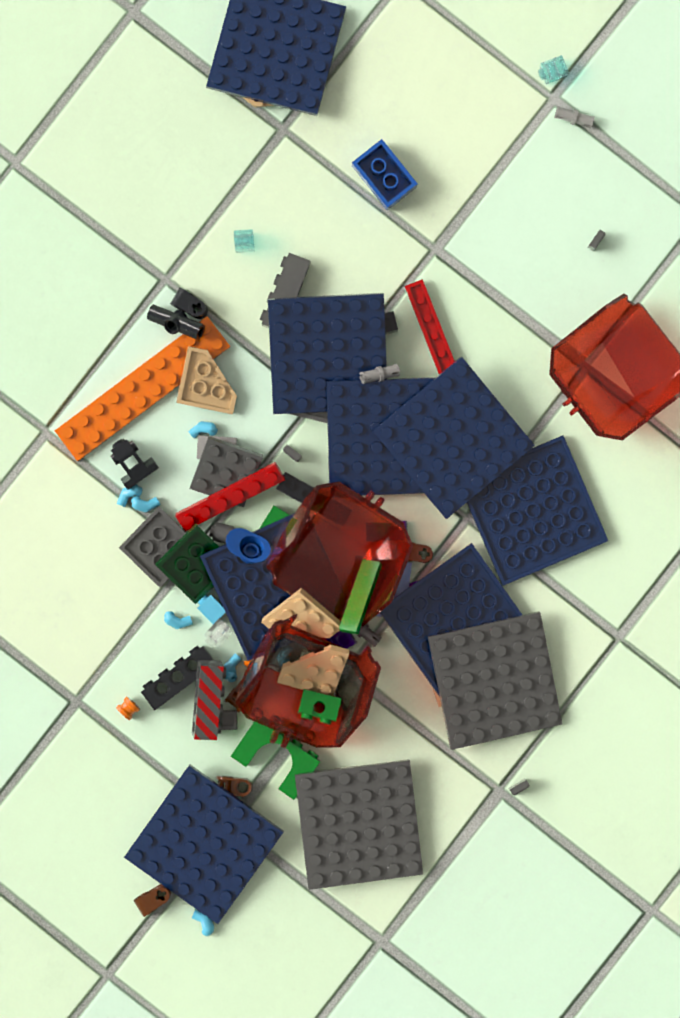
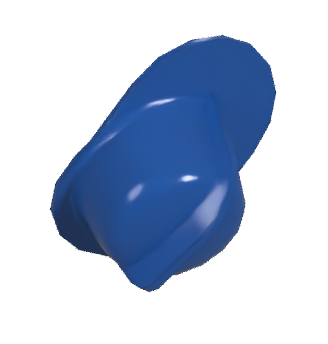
(248, 546)

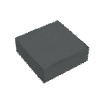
(596, 240)
(292, 453)
(228, 720)
(519, 787)

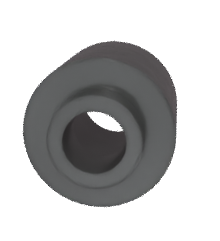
(220, 532)

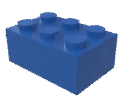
(384, 174)

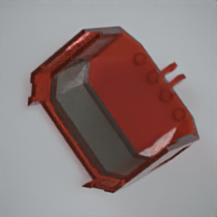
(277, 704)

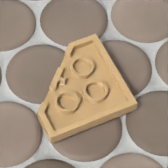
(204, 384)
(310, 615)
(316, 671)

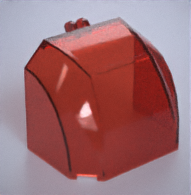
(617, 369)
(329, 541)

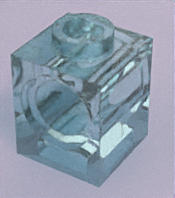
(553, 70)
(244, 241)

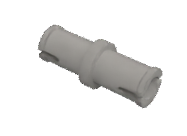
(574, 117)
(379, 374)

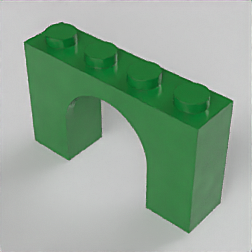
(260, 735)

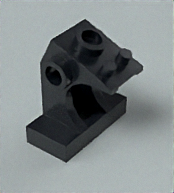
(123, 450)

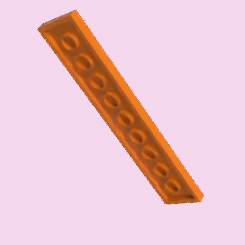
(135, 393)

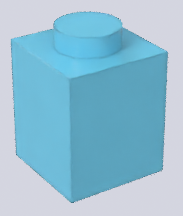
(211, 608)

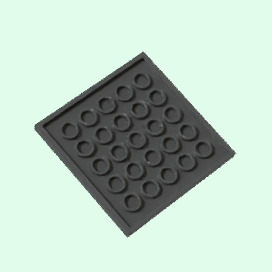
(495, 680)
(358, 824)

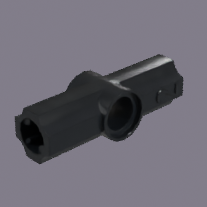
(175, 322)

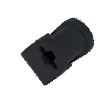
(187, 302)

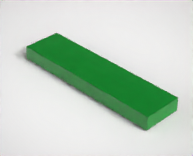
(360, 596)

